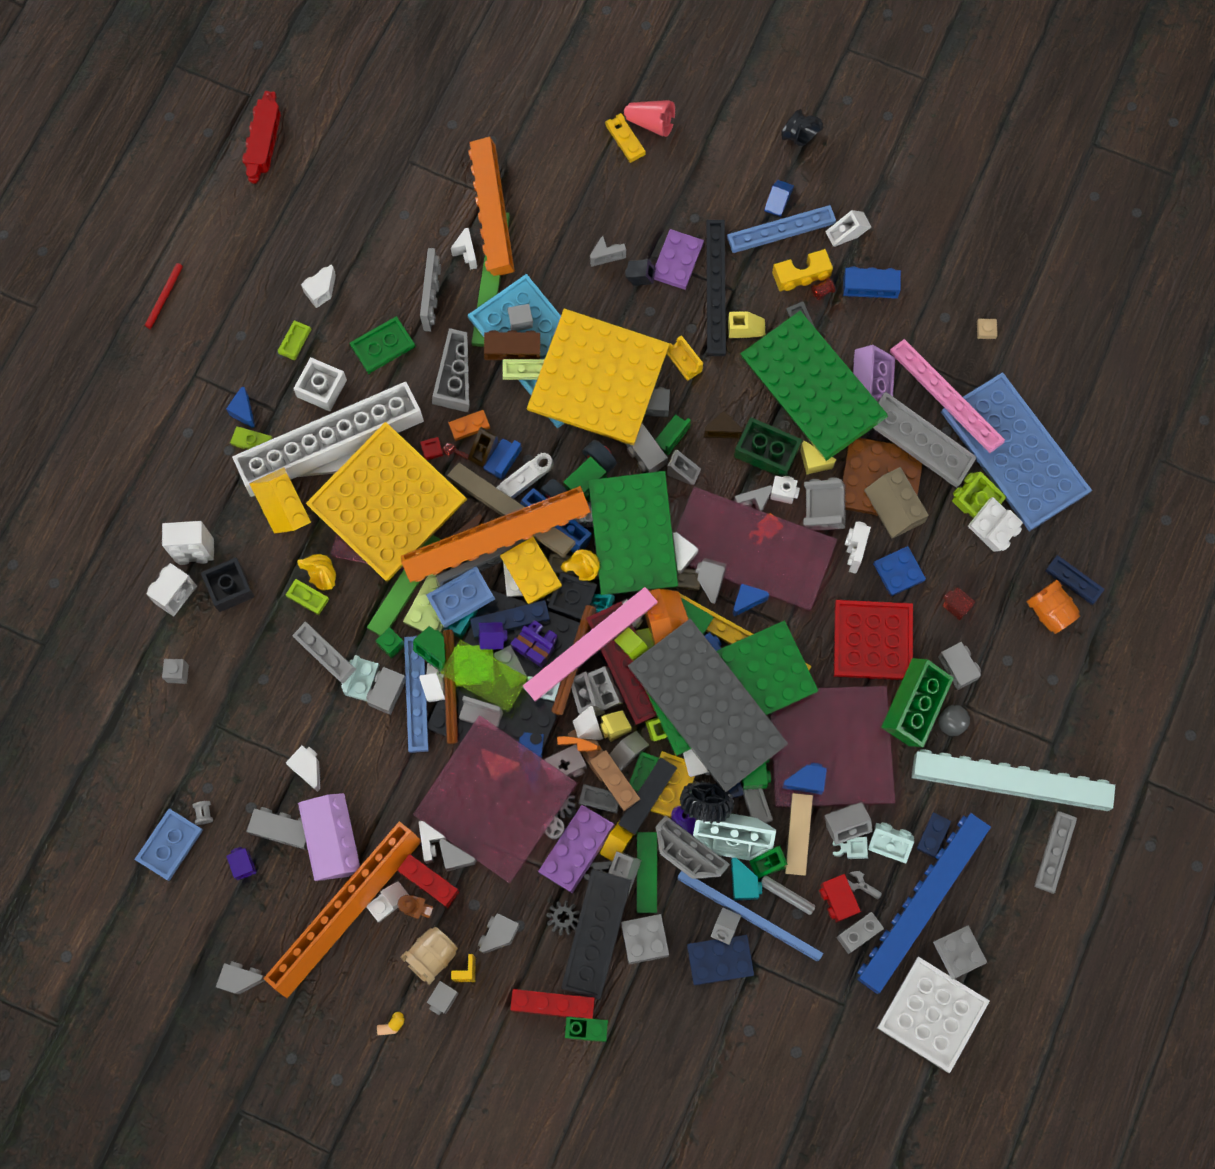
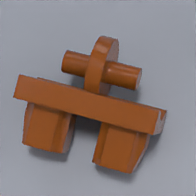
(414, 906)

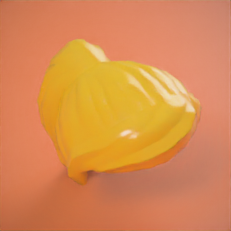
(583, 564)
(320, 571)

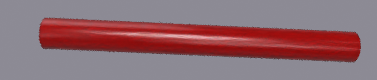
(163, 296)

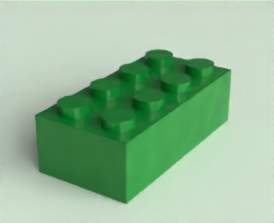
(917, 702)

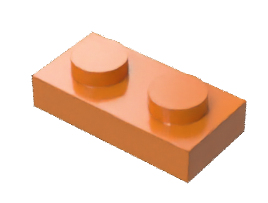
(468, 425)

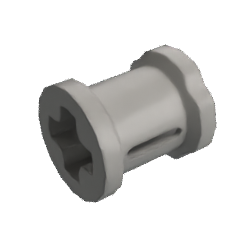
(202, 819)

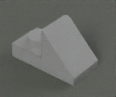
(602, 254)
(757, 497)

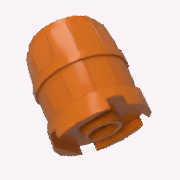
(1054, 607)

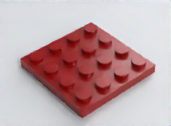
(872, 639)

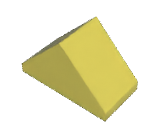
(813, 459)

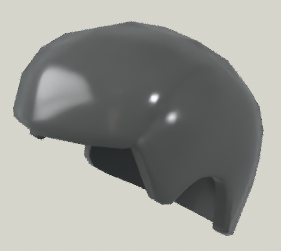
(954, 720)

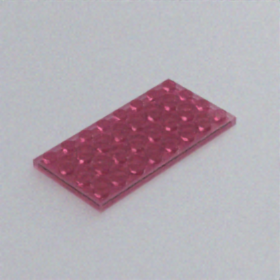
(757, 547)

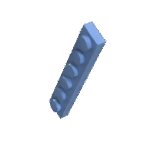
(781, 229)
(416, 699)

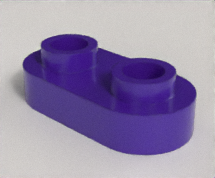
(687, 823)

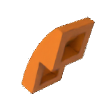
(582, 745)

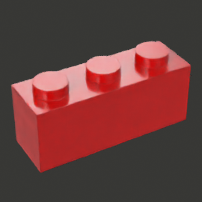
(428, 881)

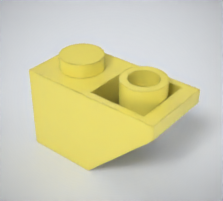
(745, 325)
(614, 725)

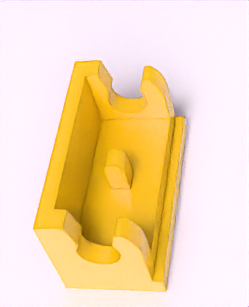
(685, 358)

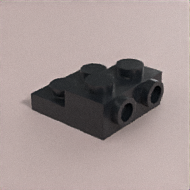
(571, 597)

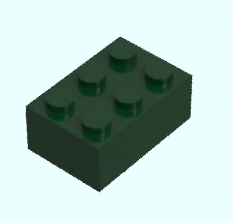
(767, 448)

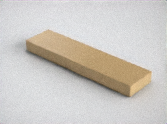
(798, 834)

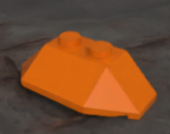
(666, 614)

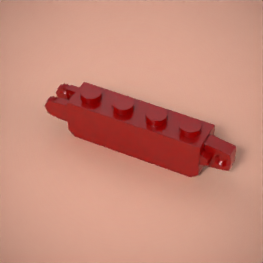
(262, 136)

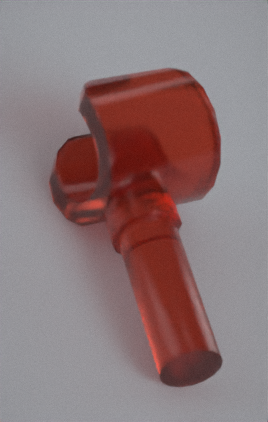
(449, 448)

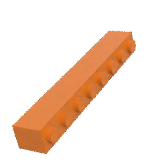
(491, 206)

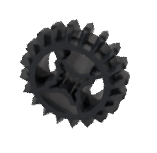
(706, 802)

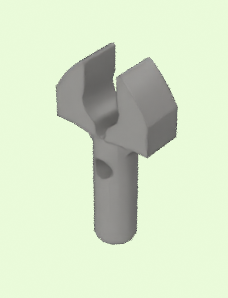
(862, 885)

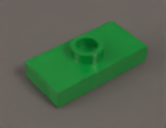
(642, 770)

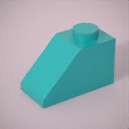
(744, 882)

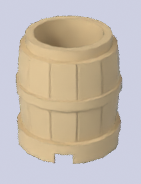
(430, 954)

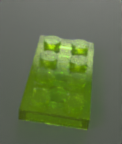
(484, 675)

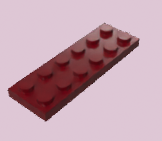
(617, 661)

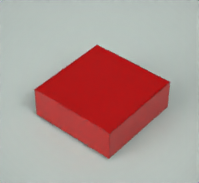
(431, 448)

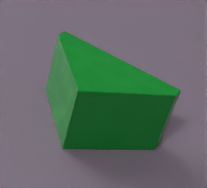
(768, 862)

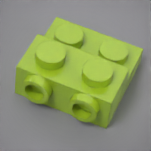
(976, 493)

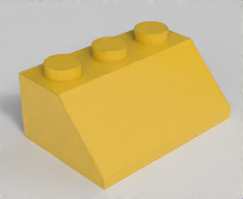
(280, 502)

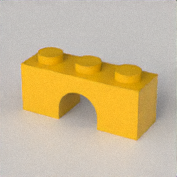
(789, 277)

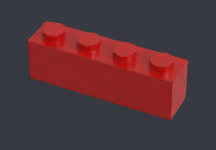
(552, 1004)

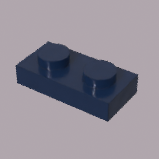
(933, 835)

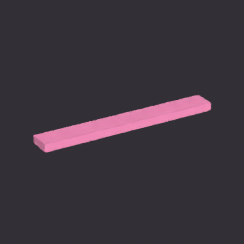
(947, 396)
(590, 644)

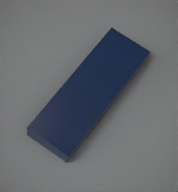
(1074, 580)

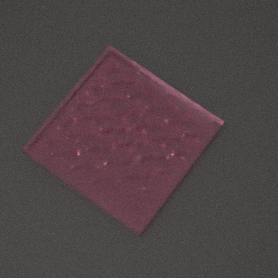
(844, 736)
(495, 799)

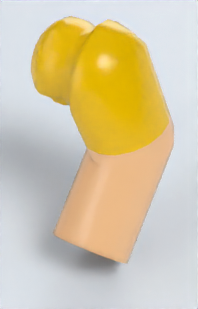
(393, 1026)

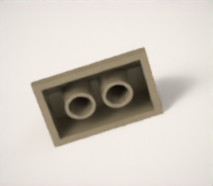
(896, 503)

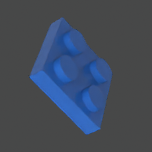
(899, 571)

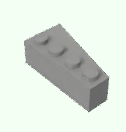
(452, 379)

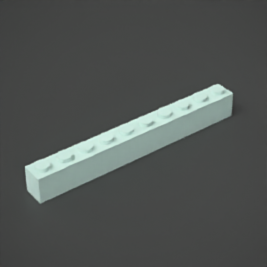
(1013, 781)

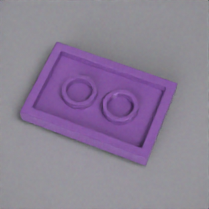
(678, 259)

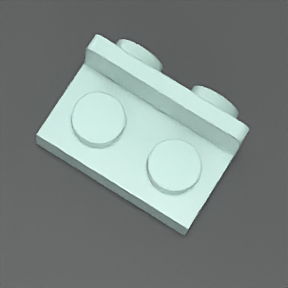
(361, 679)
(891, 842)

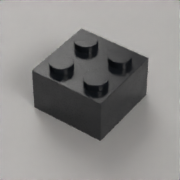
(227, 584)

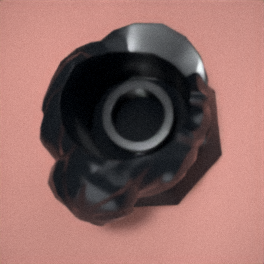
(801, 128)

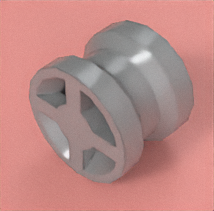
(555, 825)

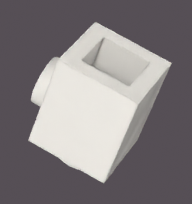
(784, 489)

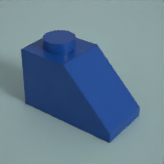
(808, 779)

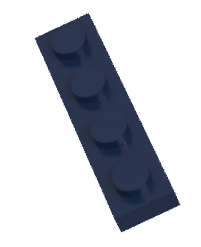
(514, 617)

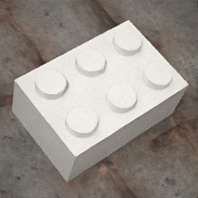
(188, 542)

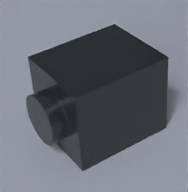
(640, 272)

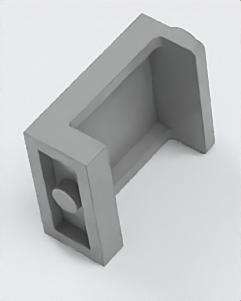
(825, 504)

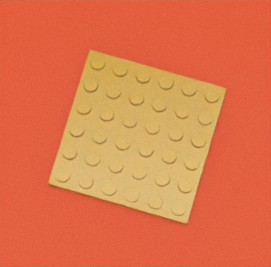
(598, 376)
(386, 501)

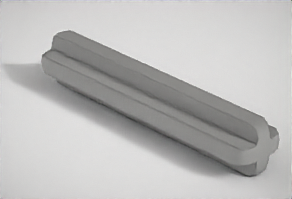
(788, 895)

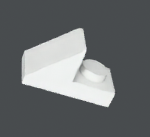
(464, 246)
(433, 684)
(428, 836)
(386, 901)

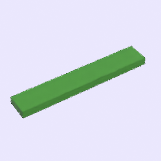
(395, 600)

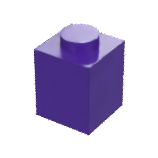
(492, 635)
(241, 863)

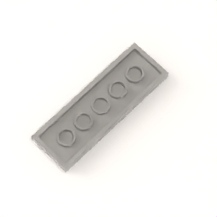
(924, 441)

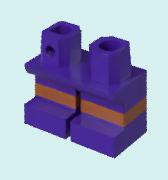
(533, 645)

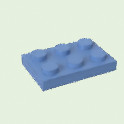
(460, 597)
(168, 844)

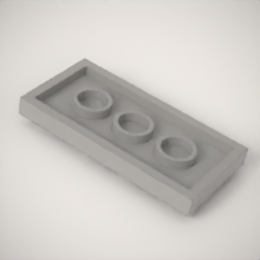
(430, 287)

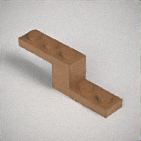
(610, 775)

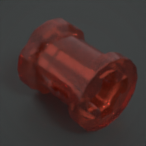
(823, 288)

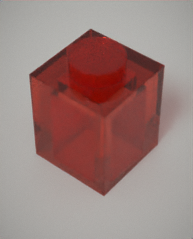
(958, 603)

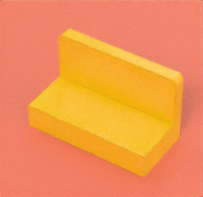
(465, 976)

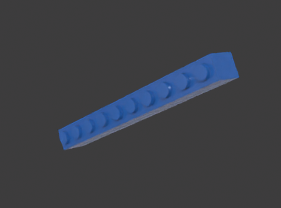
(923, 904)

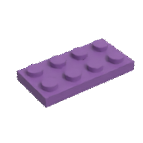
(576, 848)

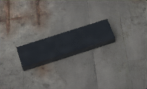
(648, 796)

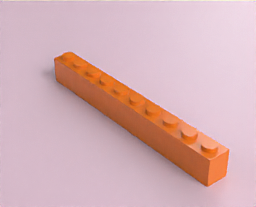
(495, 534)
(342, 910)

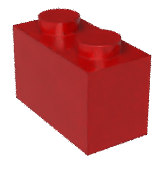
(839, 898)

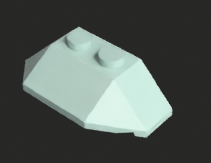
(736, 836)

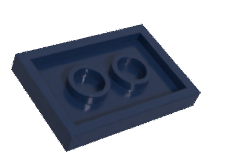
(718, 961)

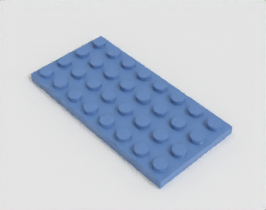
(1029, 463)

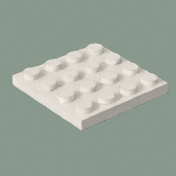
(933, 1014)

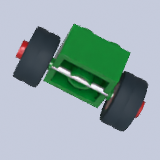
(596, 466)

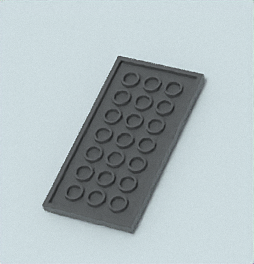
(707, 705)

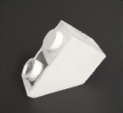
(320, 286)

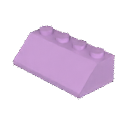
(874, 370)
(329, 837)

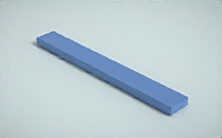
(750, 916)

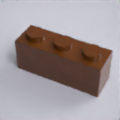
(511, 345)

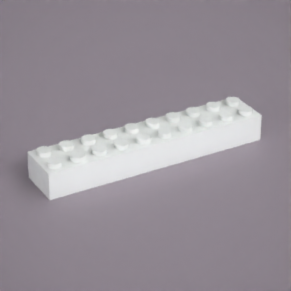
(330, 436)

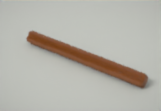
(566, 683)
(450, 692)

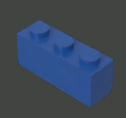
(871, 282)

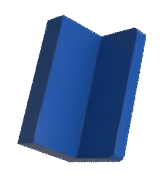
(503, 458)

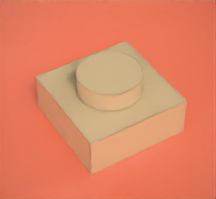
(987, 328)

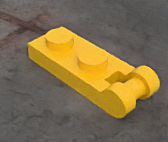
(625, 138)

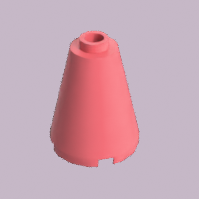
(652, 115)

